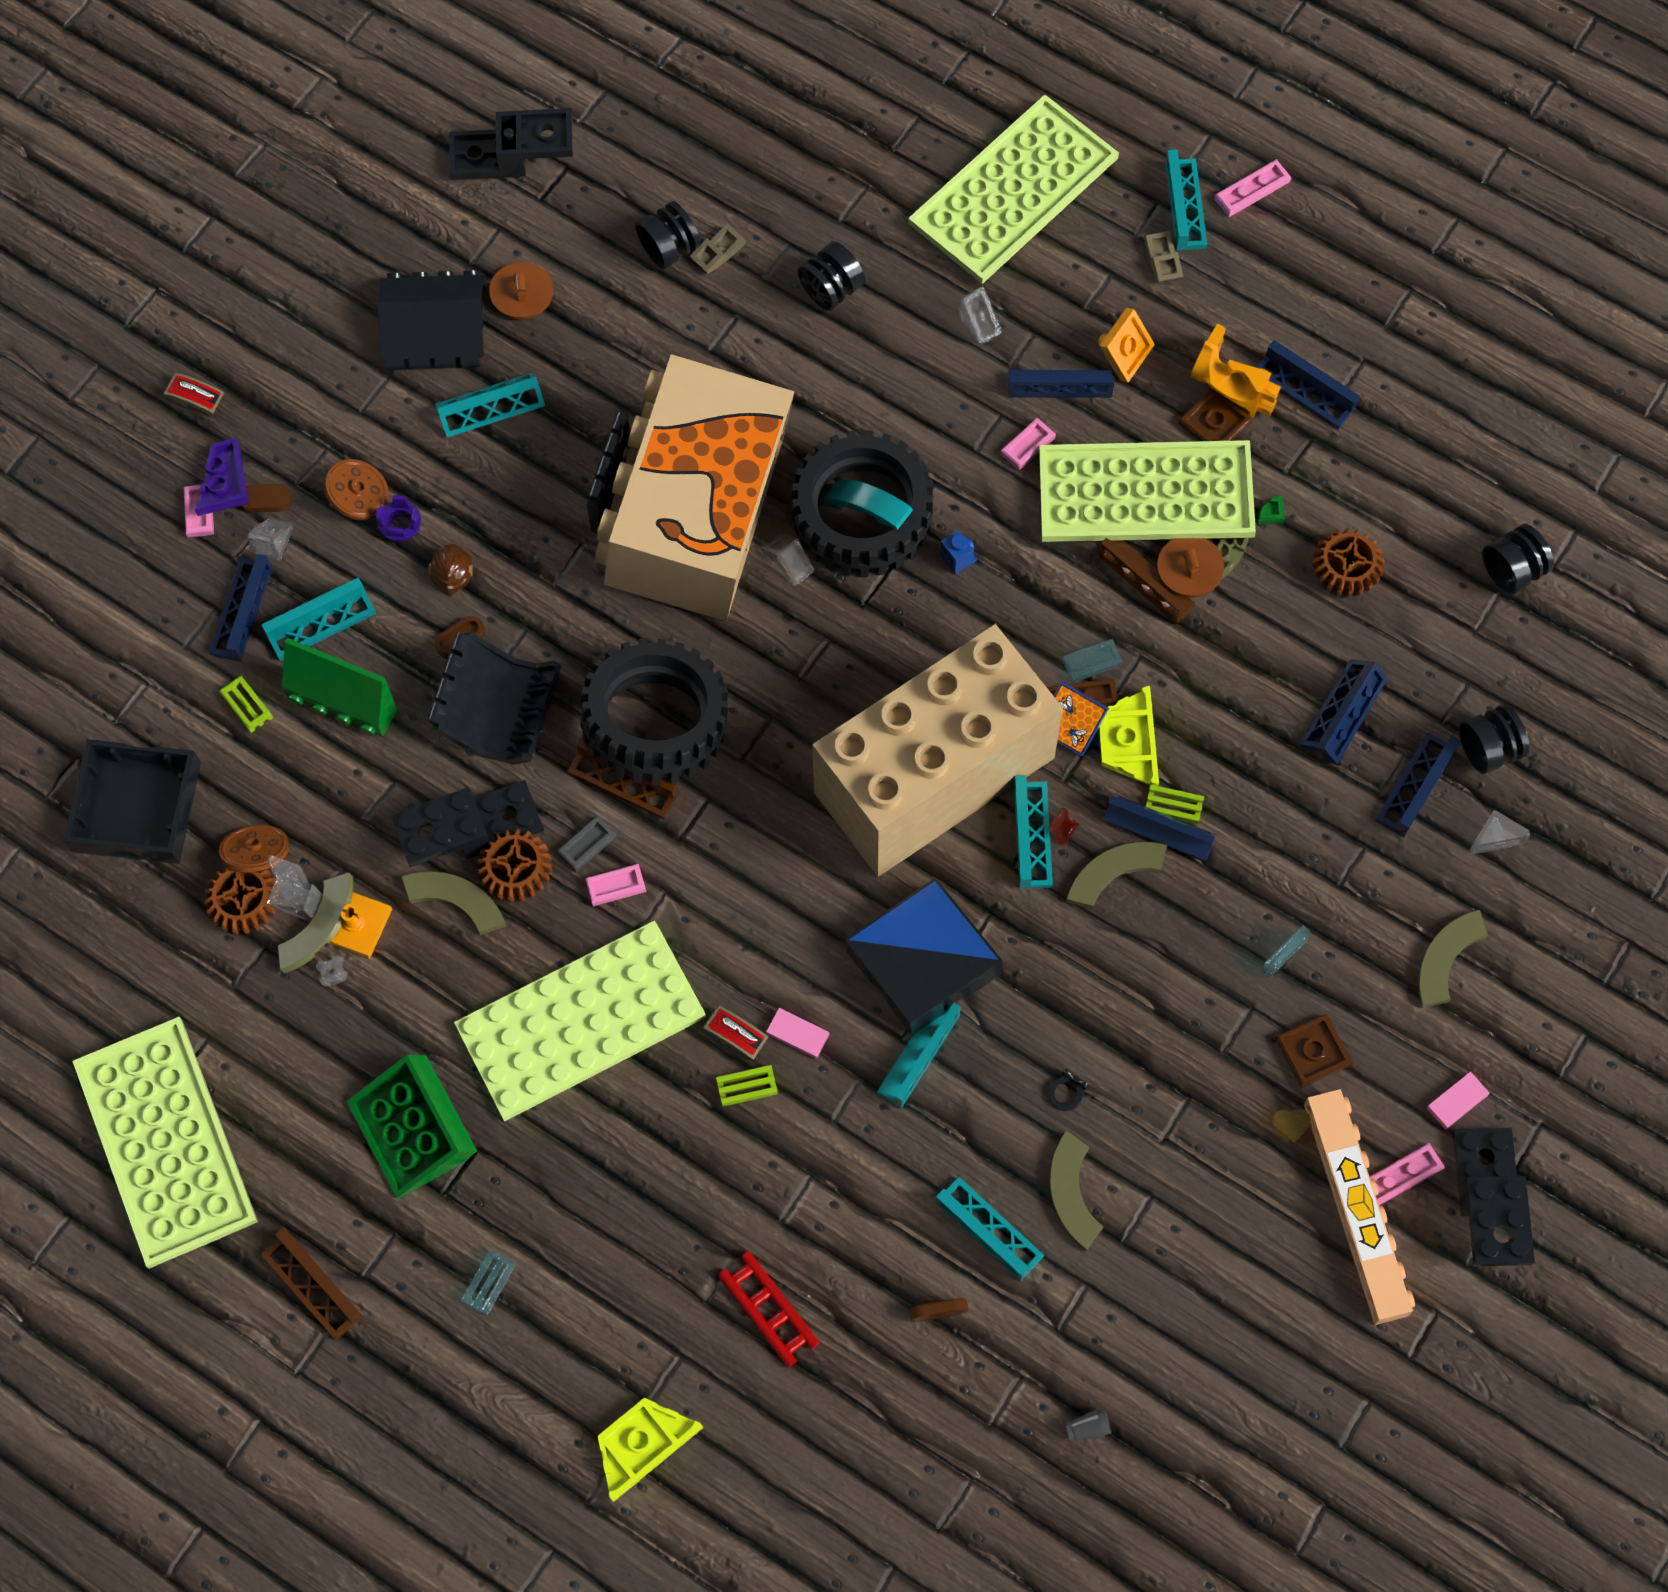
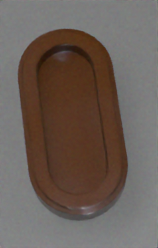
(267, 498)
(445, 639)
(939, 1310)

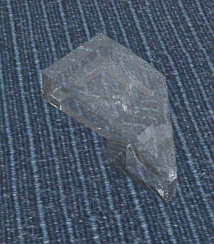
(285, 869)

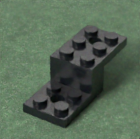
(511, 143)
(464, 822)
(1493, 1197)

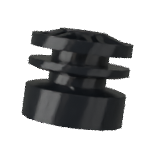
(667, 234)
(831, 275)
(1517, 558)
(1494, 738)

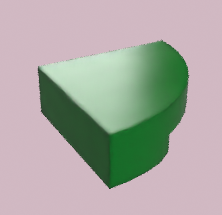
(1272, 512)

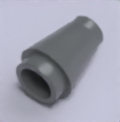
(1089, 1426)

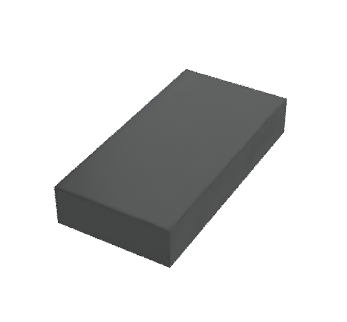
(586, 843)

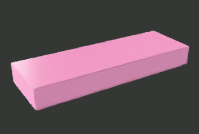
(1252, 188)
(1406, 1173)

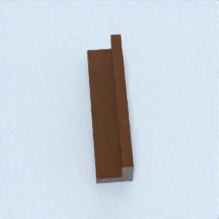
(1144, 578)
(665, 788)
(319, 1276)

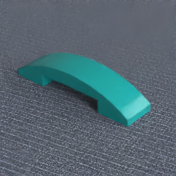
(867, 499)

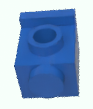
(957, 551)

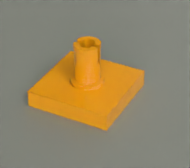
(1126, 345)
(361, 925)

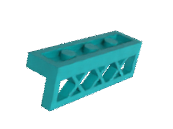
(1180, 204)
(487, 395)
(316, 610)
(1023, 830)
(916, 1058)
(981, 1232)

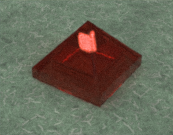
(1063, 826)

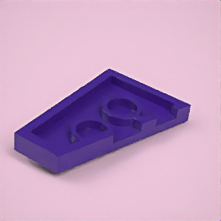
(224, 479)

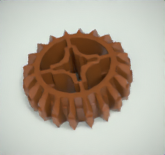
(1369, 564)
(493, 861)
(219, 898)

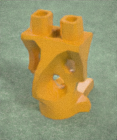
(1238, 382)

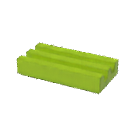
(258, 720)
(1178, 795)
(746, 1085)

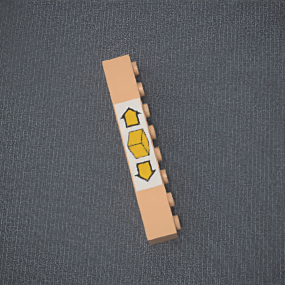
(1358, 1207)

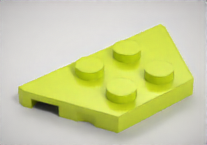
(1129, 738)
(641, 1442)

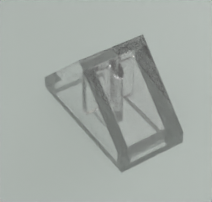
(979, 316)
(271, 538)
(788, 558)
(1499, 834)
(295, 898)

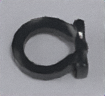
(1066, 1077)

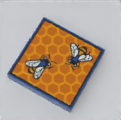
(1079, 718)

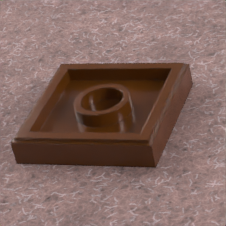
(1215, 418)
(1313, 1050)

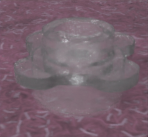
(332, 978)

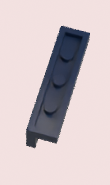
(1314, 380)
(1060, 383)
(245, 612)
(1350, 710)
(1428, 783)
(1159, 826)

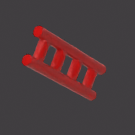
(767, 1327)

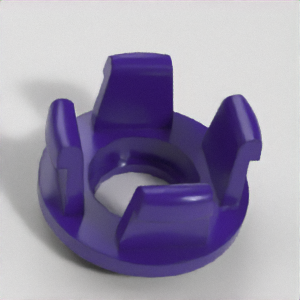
(398, 507)

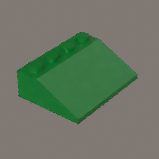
(337, 689)
(411, 1125)

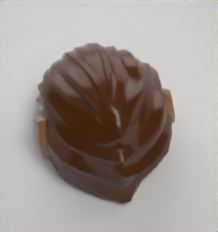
(451, 568)

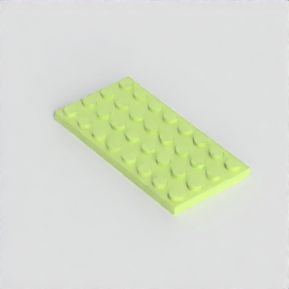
(1013, 188)
(1146, 491)
(579, 1020)
(164, 1142)

